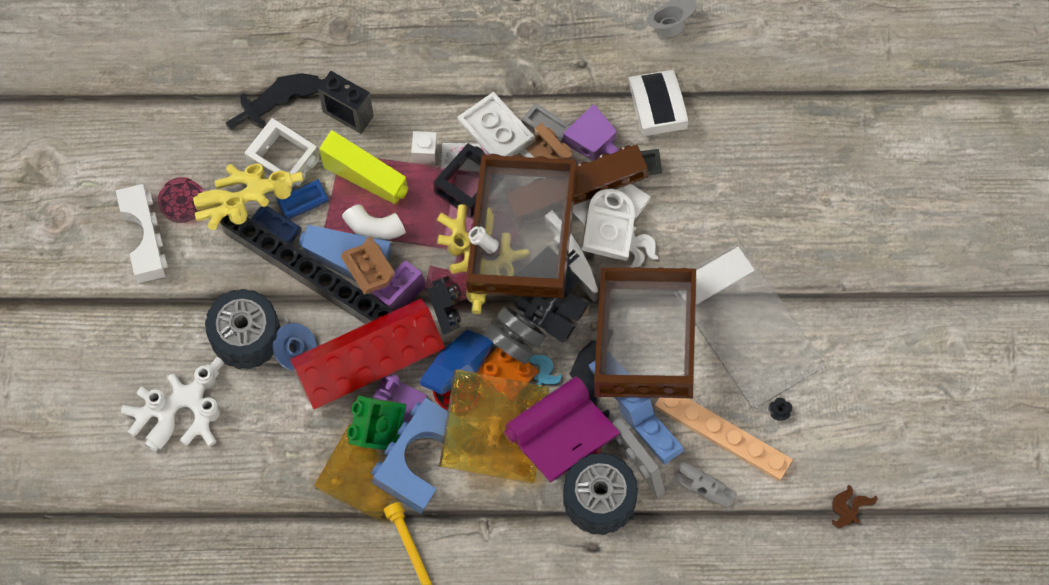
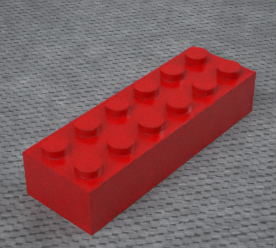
(367, 353)

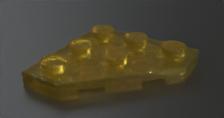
(350, 479)

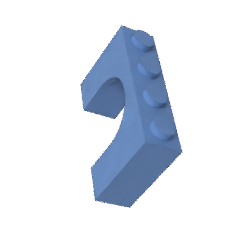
(393, 474)

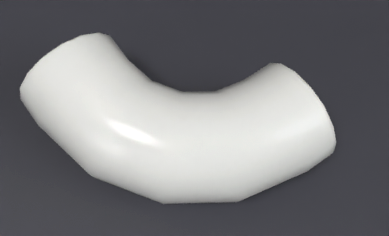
(369, 226)

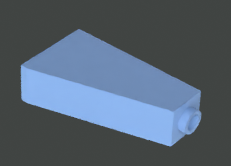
(328, 245)

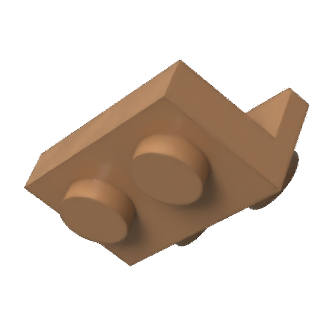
(548, 144)
(368, 266)

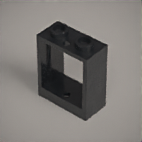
(347, 105)
(447, 190)

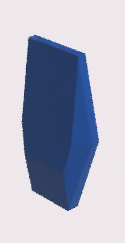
(464, 354)

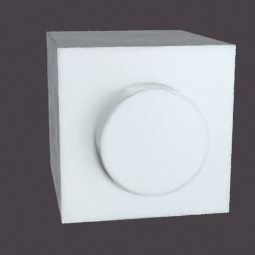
(424, 148)

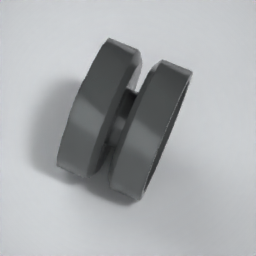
(516, 332)

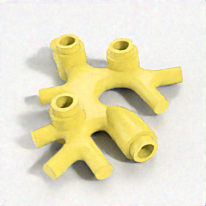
(220, 203)
(458, 245)

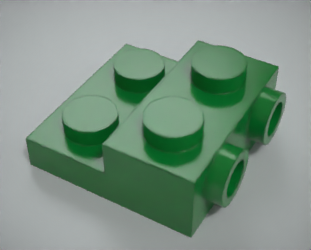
(375, 422)

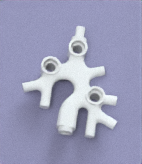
(165, 408)

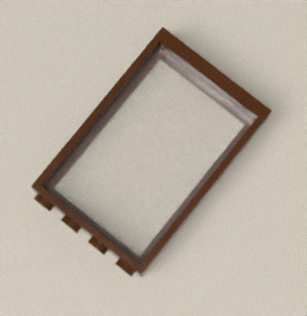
(530, 214)
(646, 333)

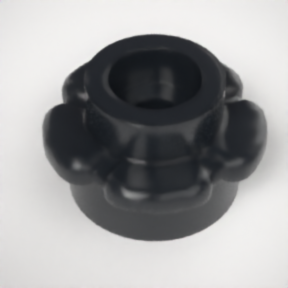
(780, 415)

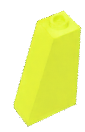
(362, 168)

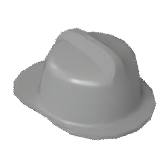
(671, 17)

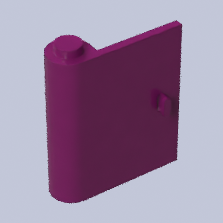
(558, 426)

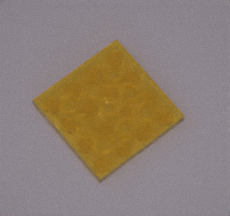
(477, 422)

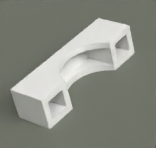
(146, 258)

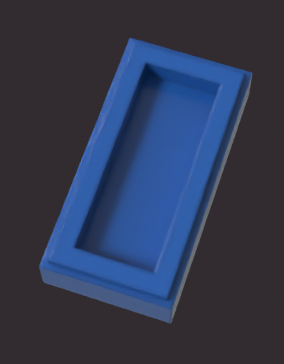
(303, 200)

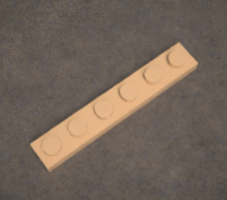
(725, 435)

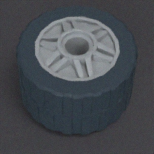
(242, 328)
(600, 475)

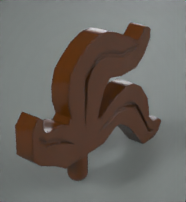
(840, 507)

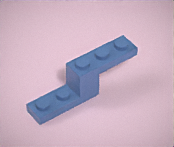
(641, 418)

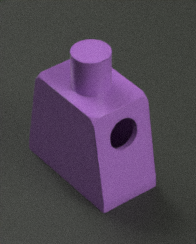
(591, 135)

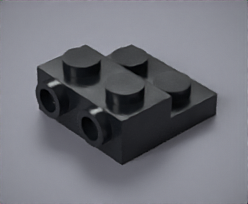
(443, 296)

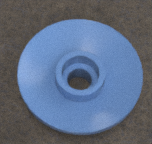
(296, 335)

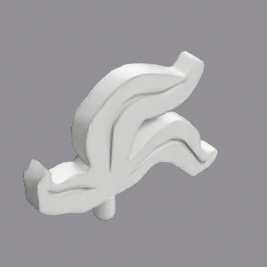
(642, 241)

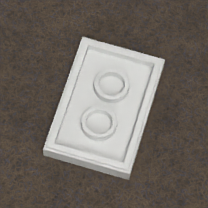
(496, 127)

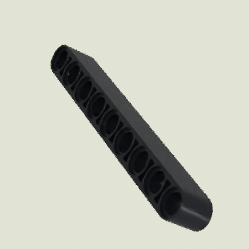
(300, 262)

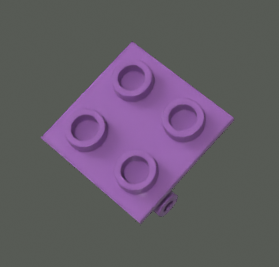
(394, 390)

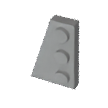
(640, 458)

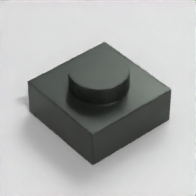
(653, 161)

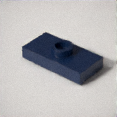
(276, 224)

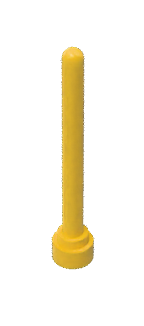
(395, 513)

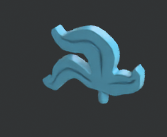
(546, 368)

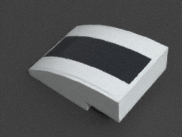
(658, 102)

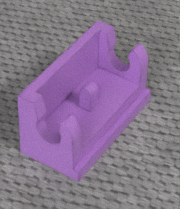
(403, 287)

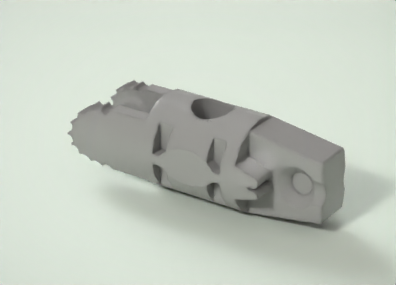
(705, 485)

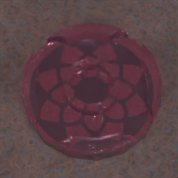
(177, 199)

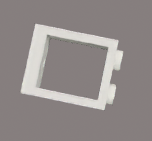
(267, 138)

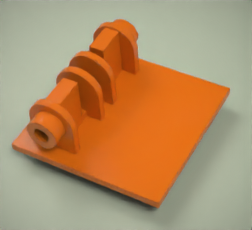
(505, 366)

